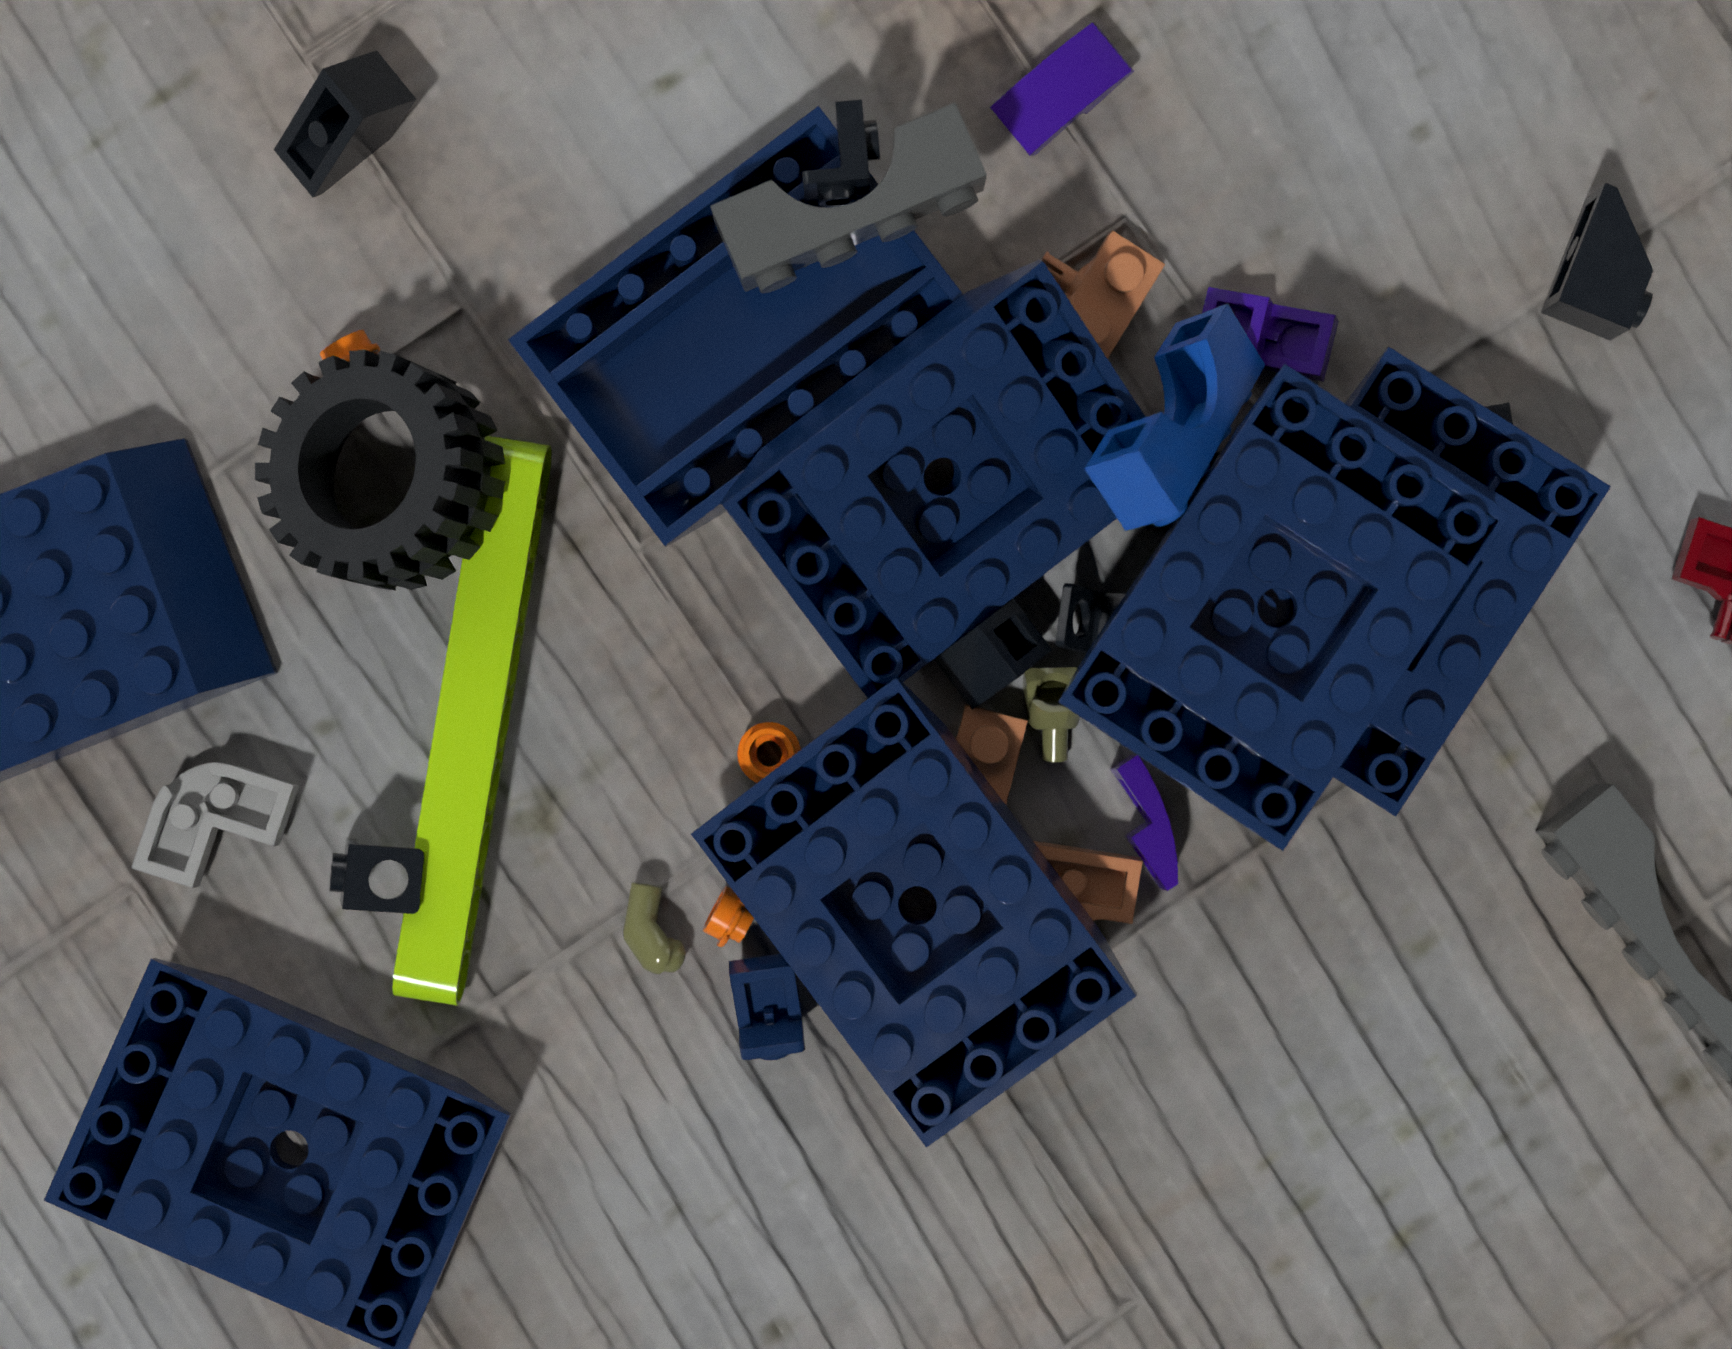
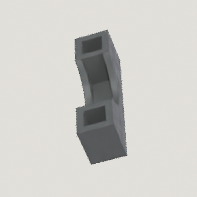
(776, 235)

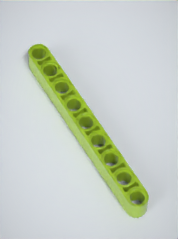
(472, 730)

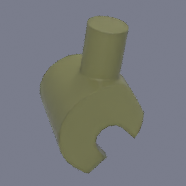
(1041, 695)

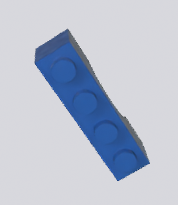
(1156, 462)

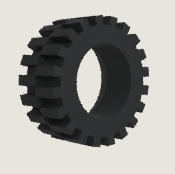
(447, 483)

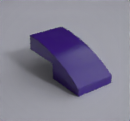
(1062, 89)
(1280, 332)
(1154, 837)

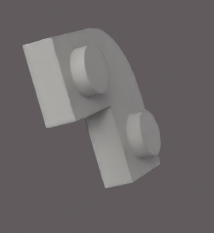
(201, 802)

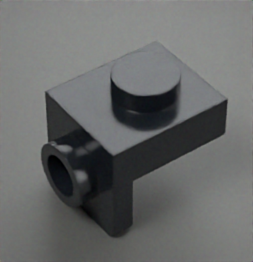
(857, 145)

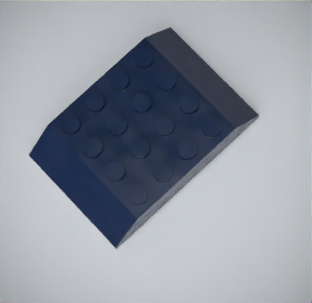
(689, 374)
(115, 604)

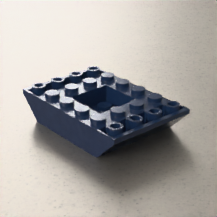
(841, 499)
(1549, 509)
(1362, 544)
(933, 1005)
(190, 1165)

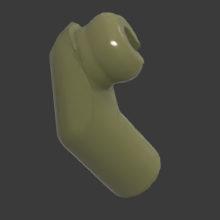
(643, 934)

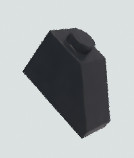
(343, 120)
(1602, 270)

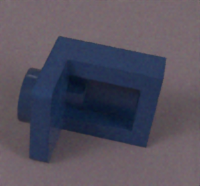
(767, 1007)

